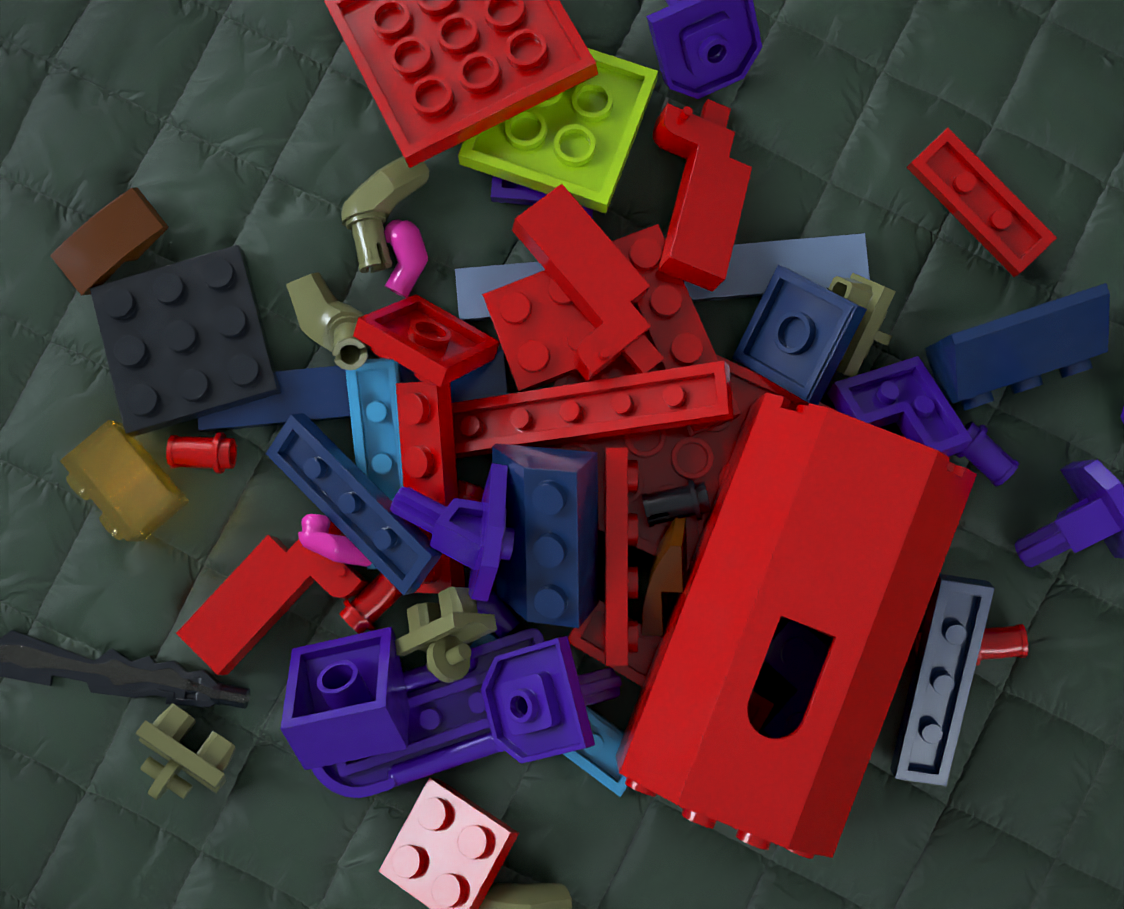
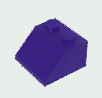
(346, 700)

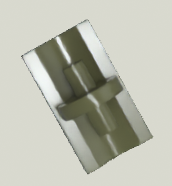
(876, 301)
(445, 631)
(165, 738)

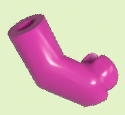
(410, 254)
(337, 548)

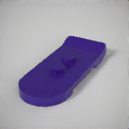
(444, 727)

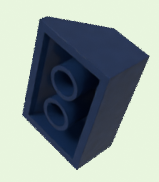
(1022, 348)
(555, 536)

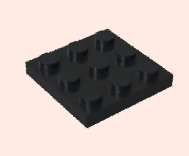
(184, 341)

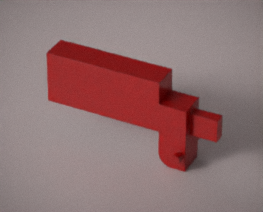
(708, 195)
(594, 279)
(259, 596)

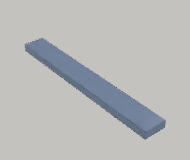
(747, 274)

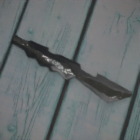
(115, 674)

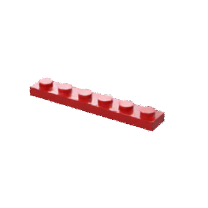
(595, 409)

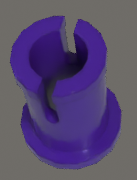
(988, 455)

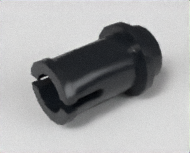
(676, 503)

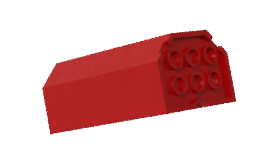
(811, 527)

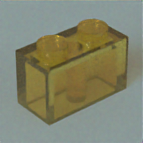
(122, 483)

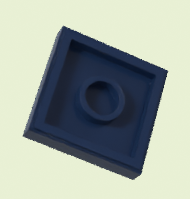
(799, 334)

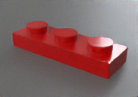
(981, 202)

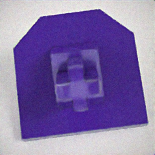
(705, 43)
(1086, 522)
(466, 529)
(541, 702)

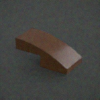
(109, 239)
(666, 576)

